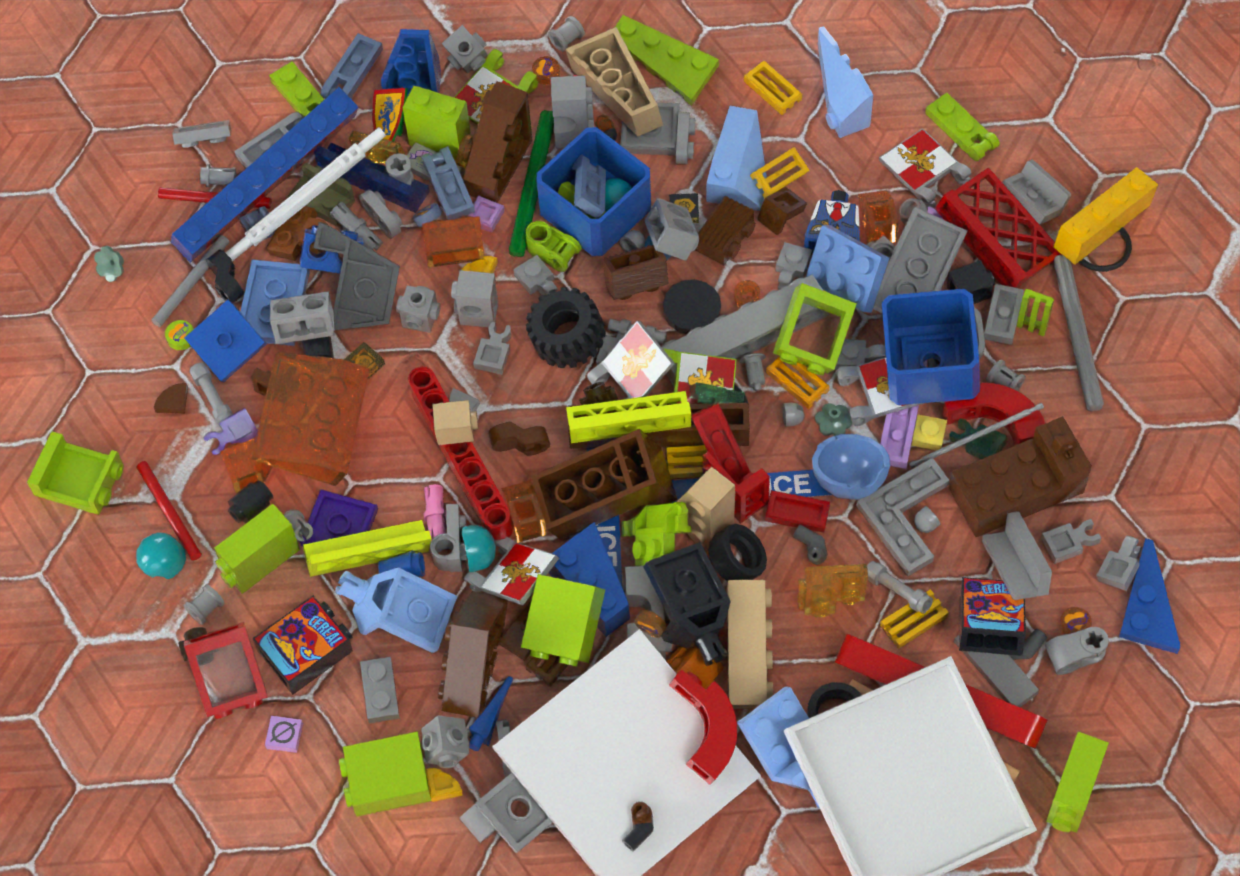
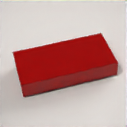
(797, 510)

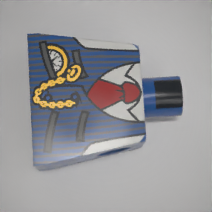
(836, 213)

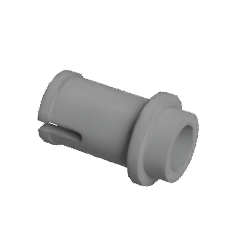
(217, 176)
(299, 524)

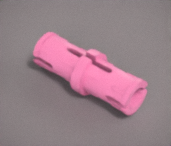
(435, 512)

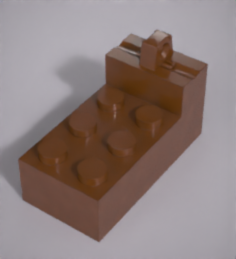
(1021, 478)
(603, 484)

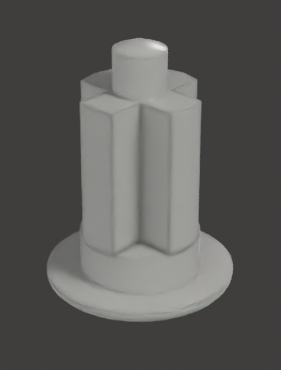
(754, 369)

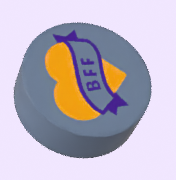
(427, 214)

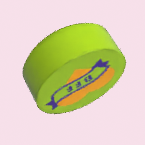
(176, 334)

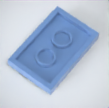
(847, 267)
(270, 282)

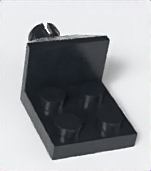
(691, 600)

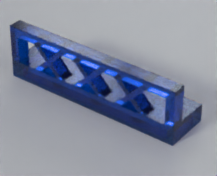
(376, 178)

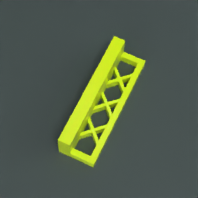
(625, 421)
(365, 547)

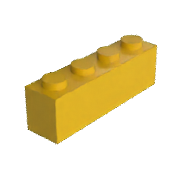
(1105, 215)

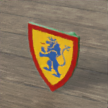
(388, 111)

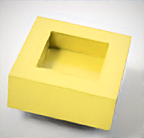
(929, 432)

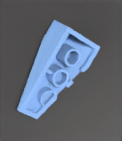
(845, 90)
(735, 159)

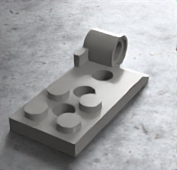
(495, 814)

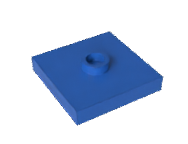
(225, 340)

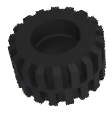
(562, 308)

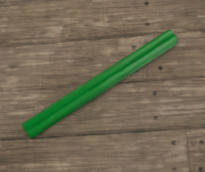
(530, 191)

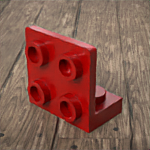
(751, 492)

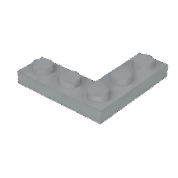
(885, 509)

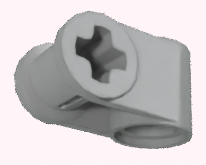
(1073, 652)

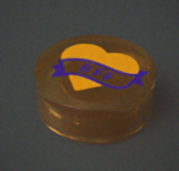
(545, 68)
(1074, 620)
(650, 623)

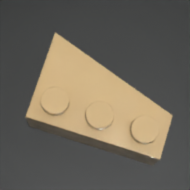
(709, 506)

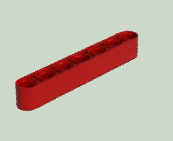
(463, 464)
(889, 667)

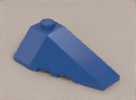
(413, 62)

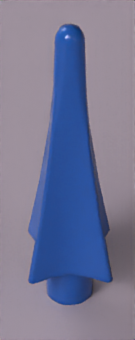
(484, 725)

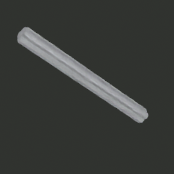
(1078, 333)

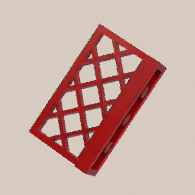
(984, 240)

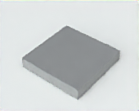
(658, 141)

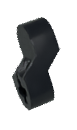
(224, 270)

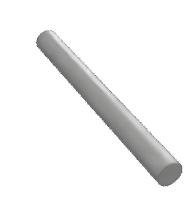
(188, 283)

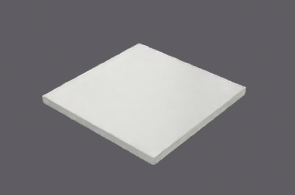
(615, 743)
(910, 777)

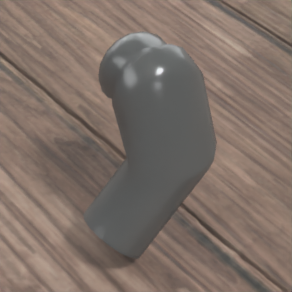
(815, 544)
(1031, 645)

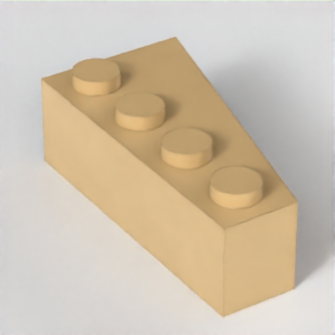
(616, 80)
(747, 643)

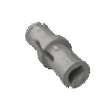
(354, 224)

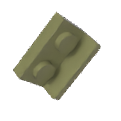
(334, 194)

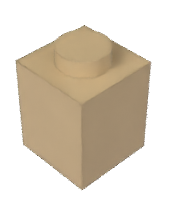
(454, 422)

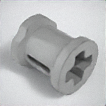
(566, 33)
(400, 168)
(1005, 376)
(204, 604)

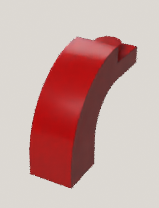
(997, 403)
(718, 721)

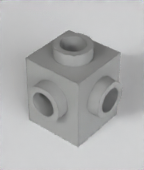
(463, 41)
(418, 308)
(445, 741)

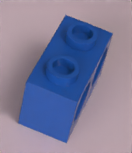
(326, 260)

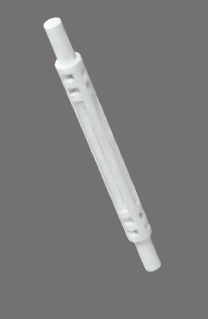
(305, 194)

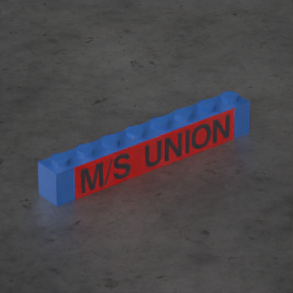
(264, 175)

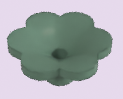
(109, 263)
(833, 419)

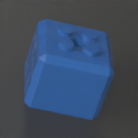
(600, 234)
(929, 327)

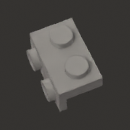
(1038, 192)

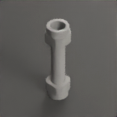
(202, 377)
(917, 599)

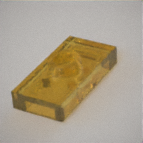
(380, 151)

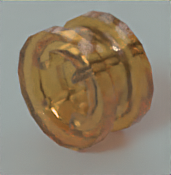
(743, 287)

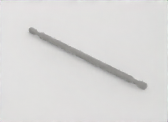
(976, 435)

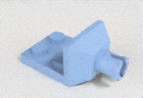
(399, 606)
(765, 735)

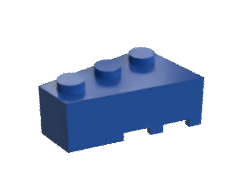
(587, 562)

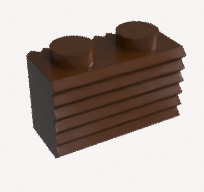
(725, 230)
(635, 272)

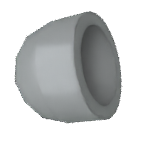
(632, 240)
(792, 414)
(926, 520)

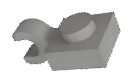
(792, 263)
(535, 276)
(855, 353)
(1121, 567)

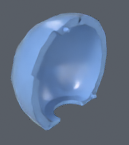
(850, 466)

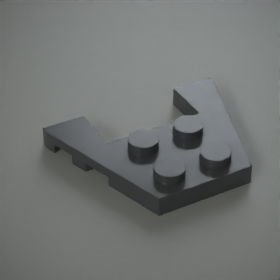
(364, 284)

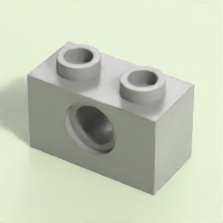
(475, 298)

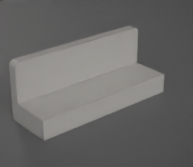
(1019, 559)

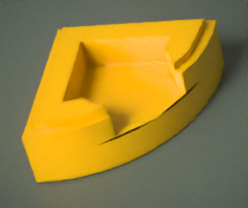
(484, 265)
(442, 785)

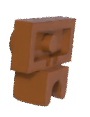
(289, 236)

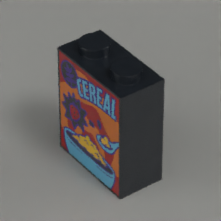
(990, 618)
(304, 644)

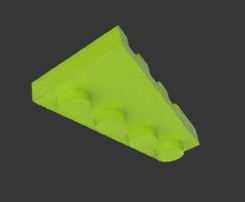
(673, 61)

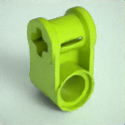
(555, 248)

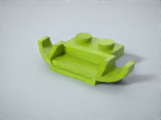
(656, 530)

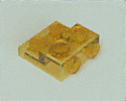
(831, 584)

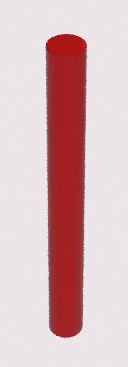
(200, 196)
(169, 511)

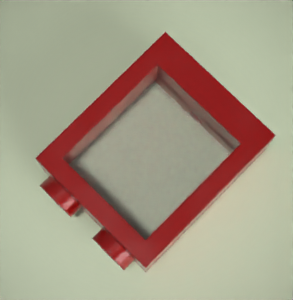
(226, 670)

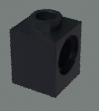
(974, 279)

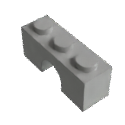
(571, 108)
(642, 594)

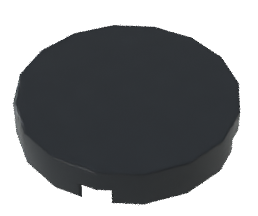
(691, 305)

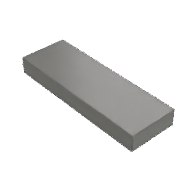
(1003, 676)

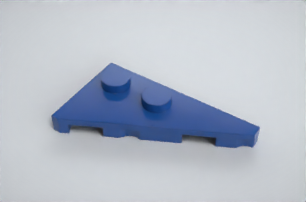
(1148, 610)

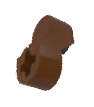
(510, 436)

